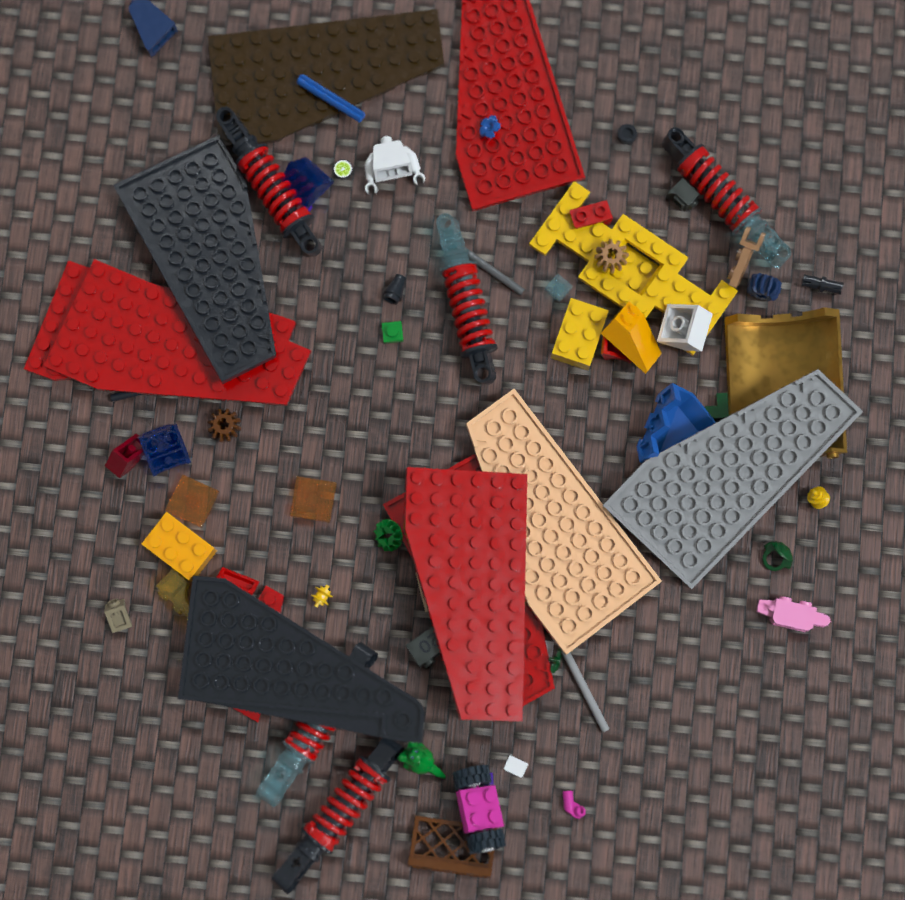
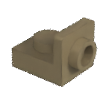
(117, 615)

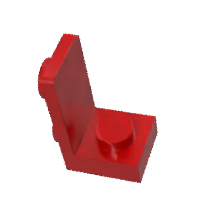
(591, 215)

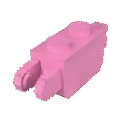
(792, 615)

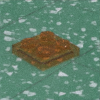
(313, 499)

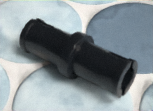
(822, 284)

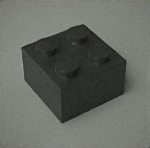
(424, 648)

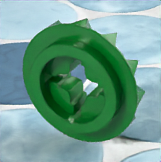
(391, 527)

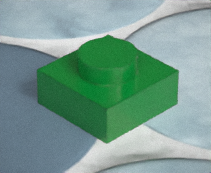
(392, 332)

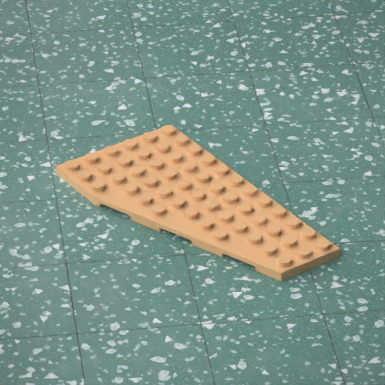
(577, 555)

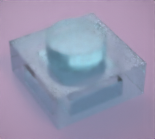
(558, 288)

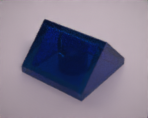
(307, 180)

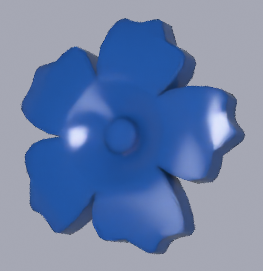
(488, 127)

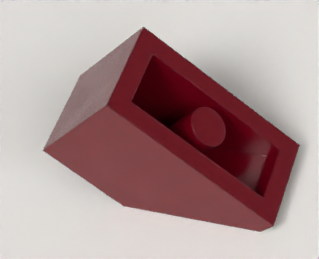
(125, 456)

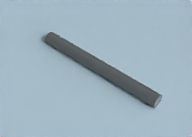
(496, 273)

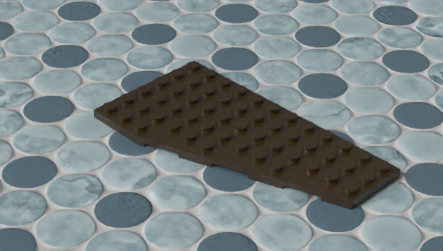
(351, 57)

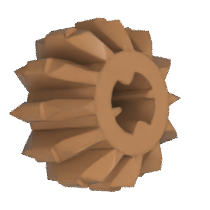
(605, 249)

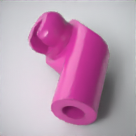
(572, 807)

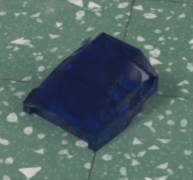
(164, 448)

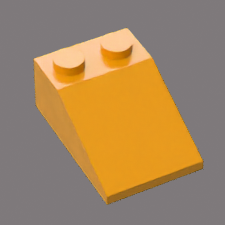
(633, 337)

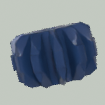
(764, 287)

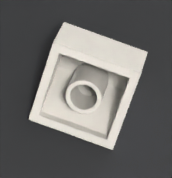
(685, 327)

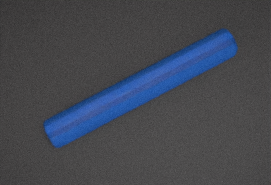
(330, 98)

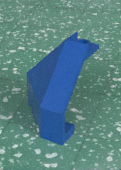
(674, 420)

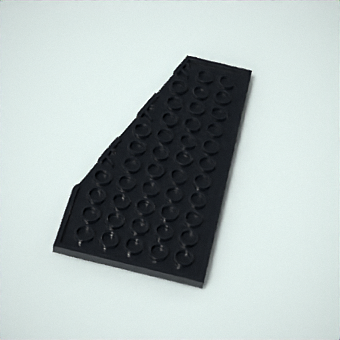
(204, 242)

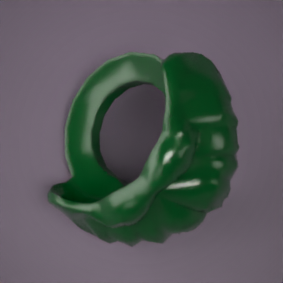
(782, 550)

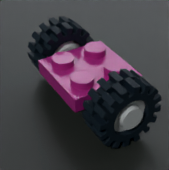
(479, 809)

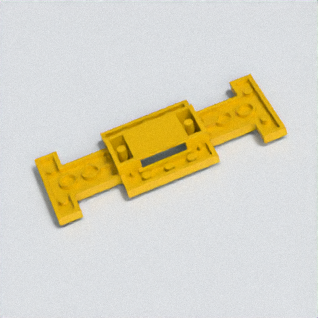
(641, 279)

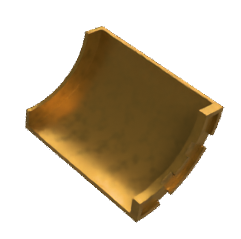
(778, 351)

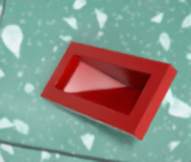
(242, 581)

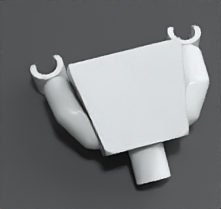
(391, 161)

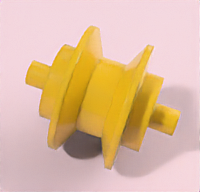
(818, 497)
(321, 595)

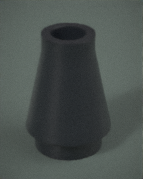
(394, 291)

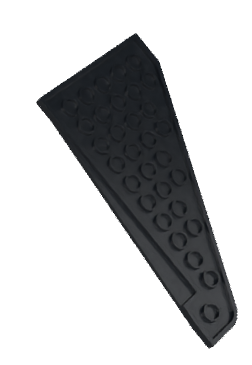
(266, 664)

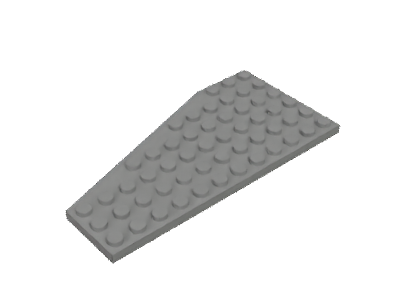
(722, 480)

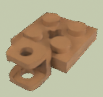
(743, 257)

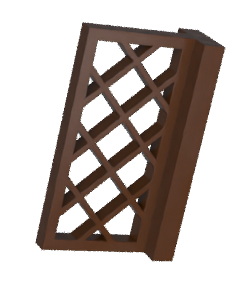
(443, 864)

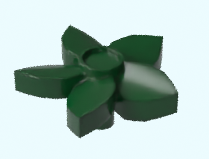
(556, 661)

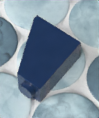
(152, 25)

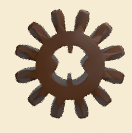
(220, 419)

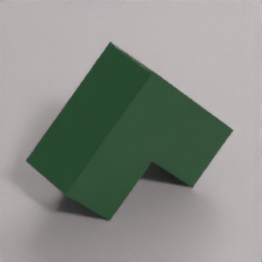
(721, 409)

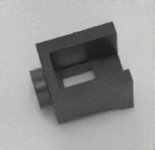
(683, 195)

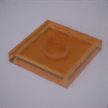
(192, 501)

